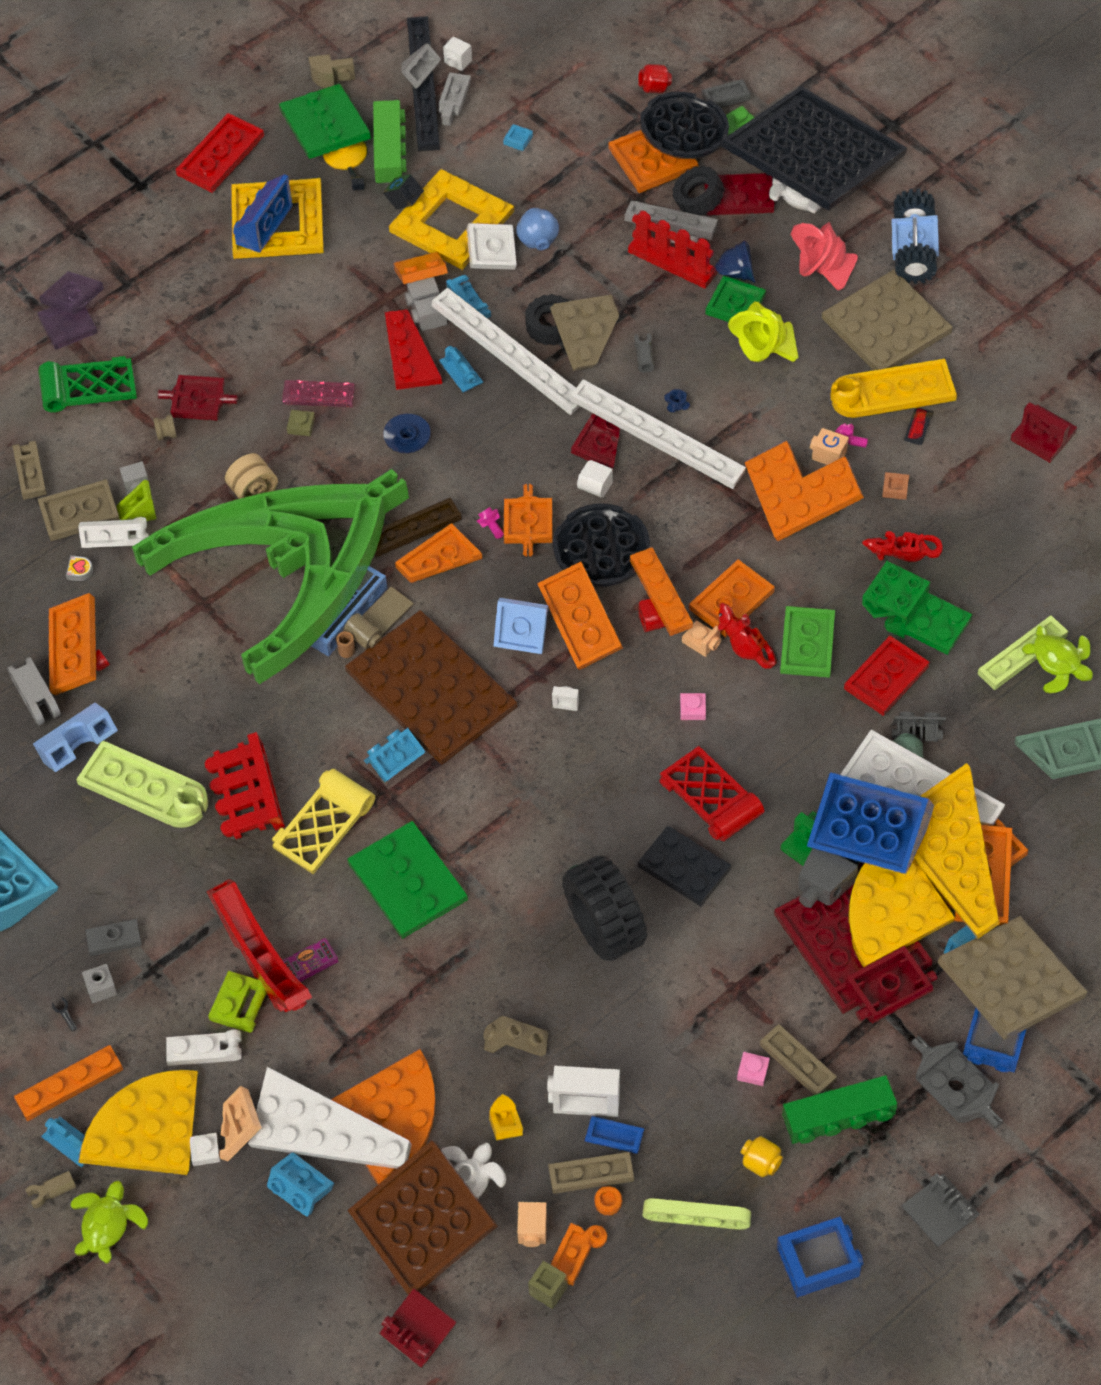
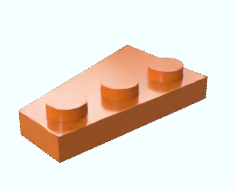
(438, 554)

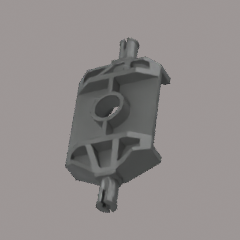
(946, 1064)

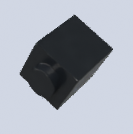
(403, 191)

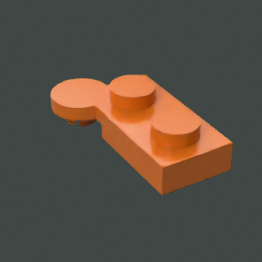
(576, 1248)

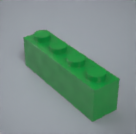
(839, 1110)

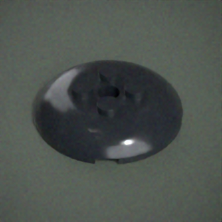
(684, 125)
(601, 527)

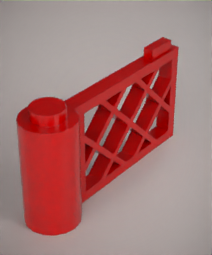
(728, 818)

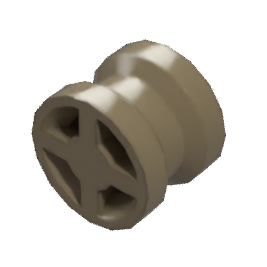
(164, 427)

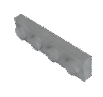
(694, 224)

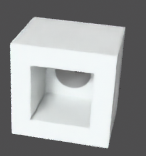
(457, 53)

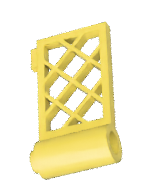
(338, 791)

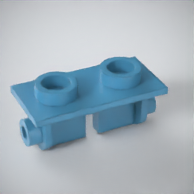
(460, 369)
(64, 1138)

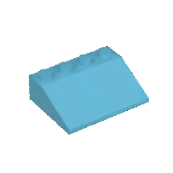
(21, 884)

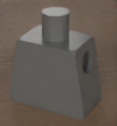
(825, 878)

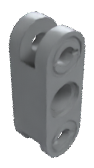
(33, 690)

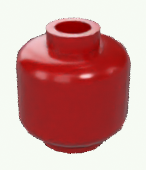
(654, 78)

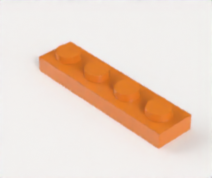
(661, 591)
(68, 1083)

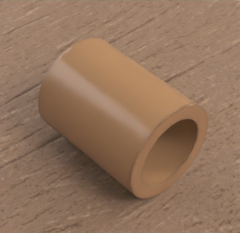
(345, 644)

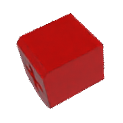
(649, 617)

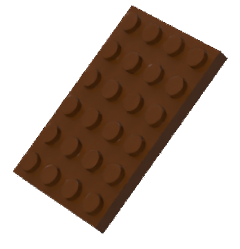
(431, 687)

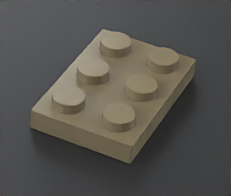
(67, 509)

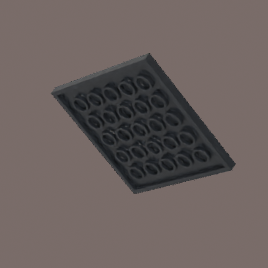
(814, 147)

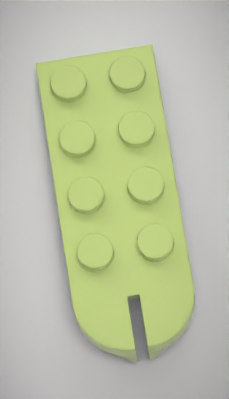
(144, 786)

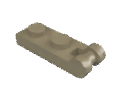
(29, 470)

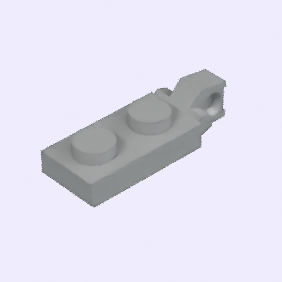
(453, 96)

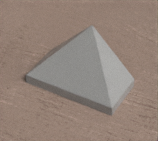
(420, 65)

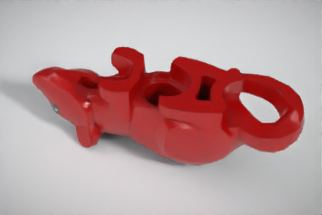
(908, 547)
(745, 641)

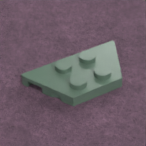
(1064, 749)

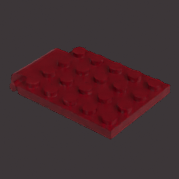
(826, 944)

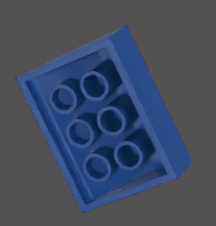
(870, 823)

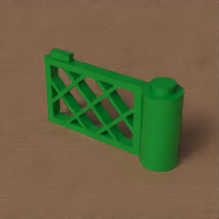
(56, 391)

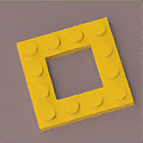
(411, 221)
(306, 241)

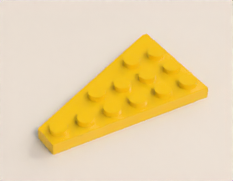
(956, 854)

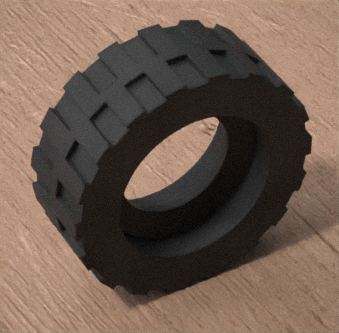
(692, 179)
(535, 310)

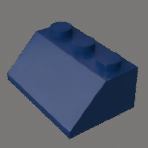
(264, 214)

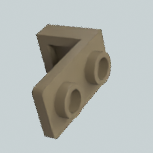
(515, 1034)

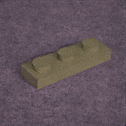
(798, 1060)
(591, 1172)

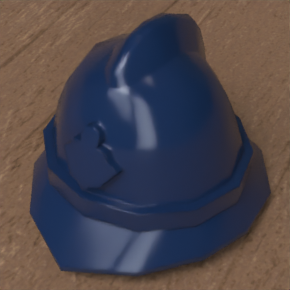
(736, 262)

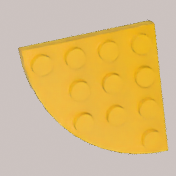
(893, 911)
(145, 1125)

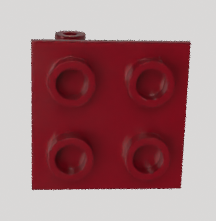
(417, 1328)

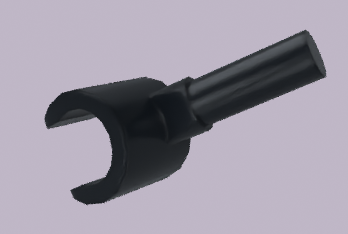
(357, 182)
(66, 1015)

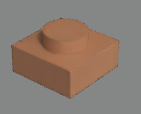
(895, 486)

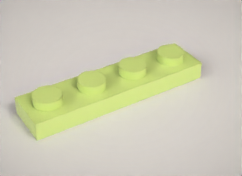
(1012, 659)

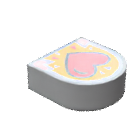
(79, 568)

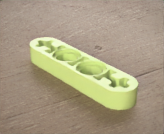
(696, 1214)

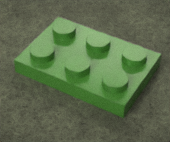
(807, 641)

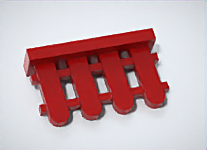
(674, 260)
(253, 797)

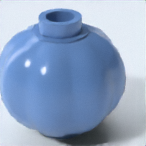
(537, 228)

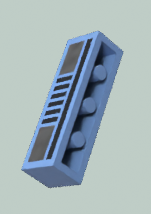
(367, 593)

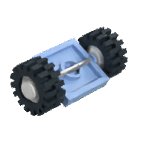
(915, 236)

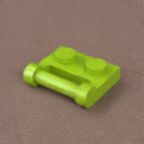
(232, 999)

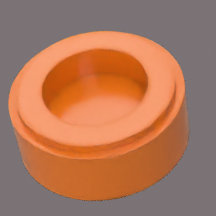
(608, 1200)

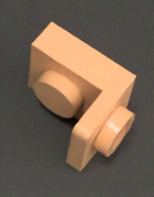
(702, 638)

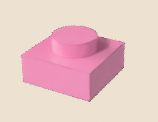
(692, 706)
(753, 1069)

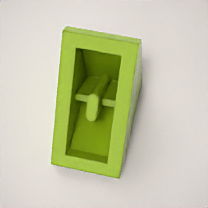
(137, 504)

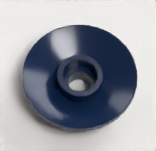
(406, 426)

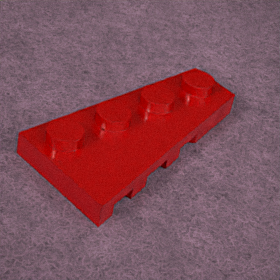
(409, 355)

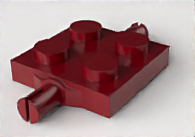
(197, 397)

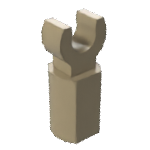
(51, 1188)

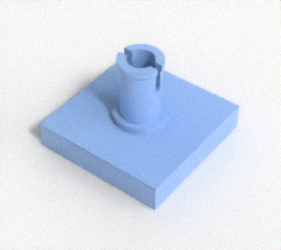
(520, 625)

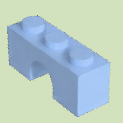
(89, 725)

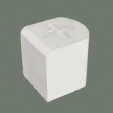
(595, 479)

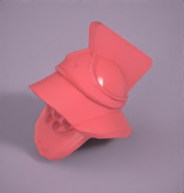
(823, 253)

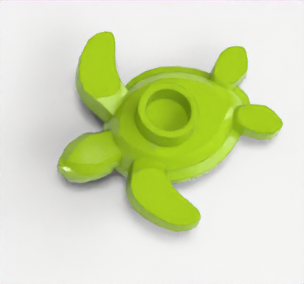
(1060, 658)
(105, 1220)

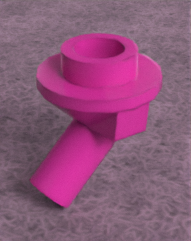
(847, 430)
(489, 518)

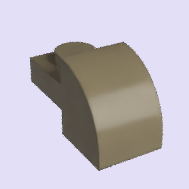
(326, 72)

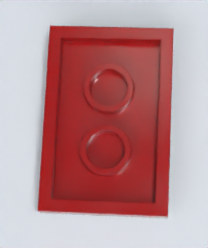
(886, 675)

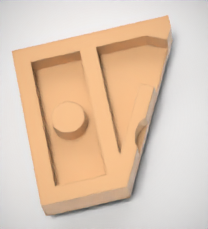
(239, 1122)

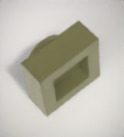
(301, 423)

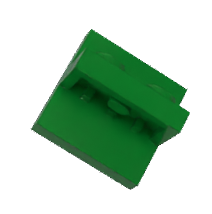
(796, 844)

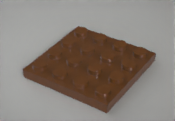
(422, 1218)

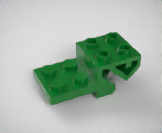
(913, 609)

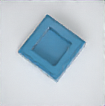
(518, 137)

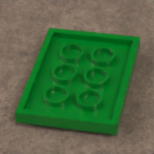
(324, 121)
(407, 879)

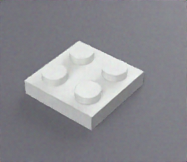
(491, 246)

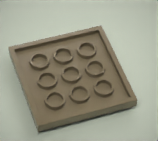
(887, 322)
(1012, 977)

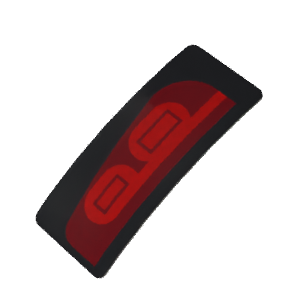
(918, 426)

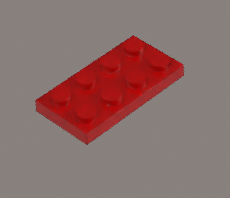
(220, 152)

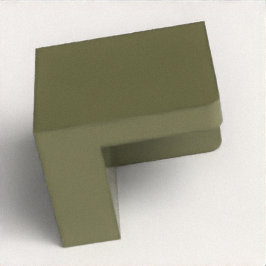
(548, 1284)

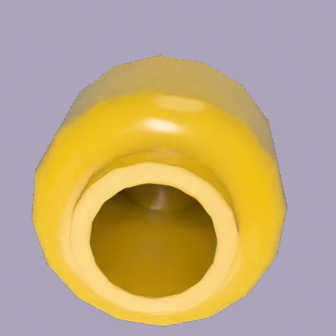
(761, 1156)

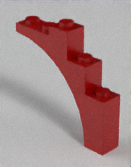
(266, 965)

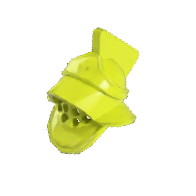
(763, 333)

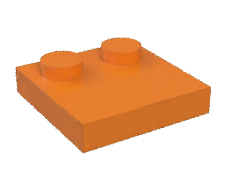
(420, 268)

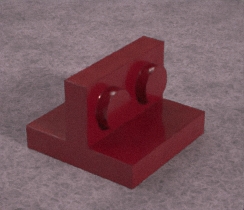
(1042, 432)

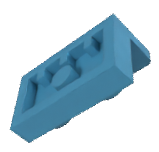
(395, 754)
(298, 1183)

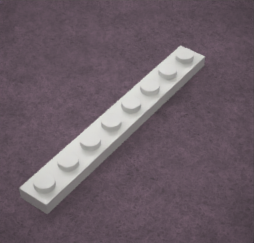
(506, 349)
(658, 434)

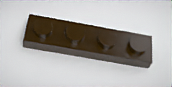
(417, 526)

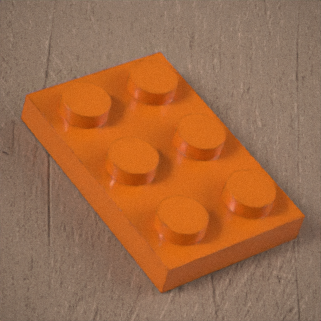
(738, 588)

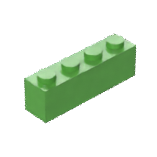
(388, 140)

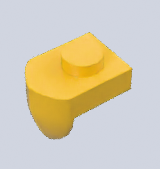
(505, 1118)

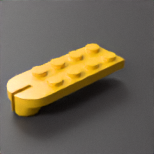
(893, 389)

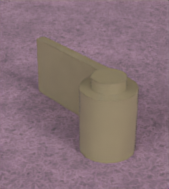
(378, 619)

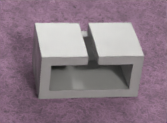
(420, 298)

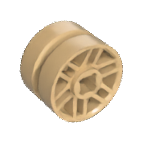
(250, 476)

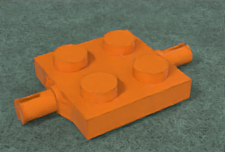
(528, 520)

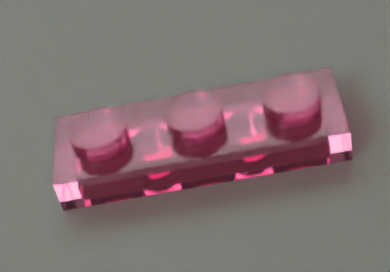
(318, 393)

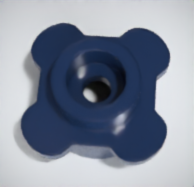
(676, 395)

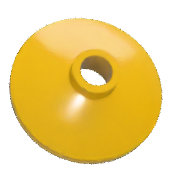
(347, 156)

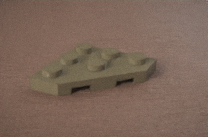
(585, 328)

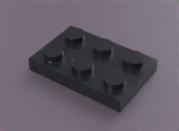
(684, 865)

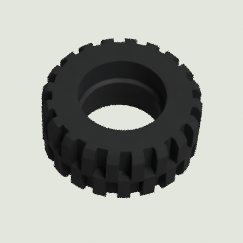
(604, 908)

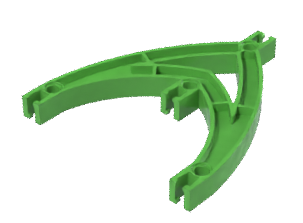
(296, 539)

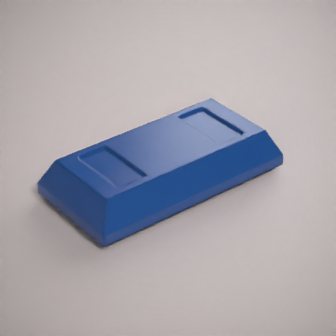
(614, 1134)

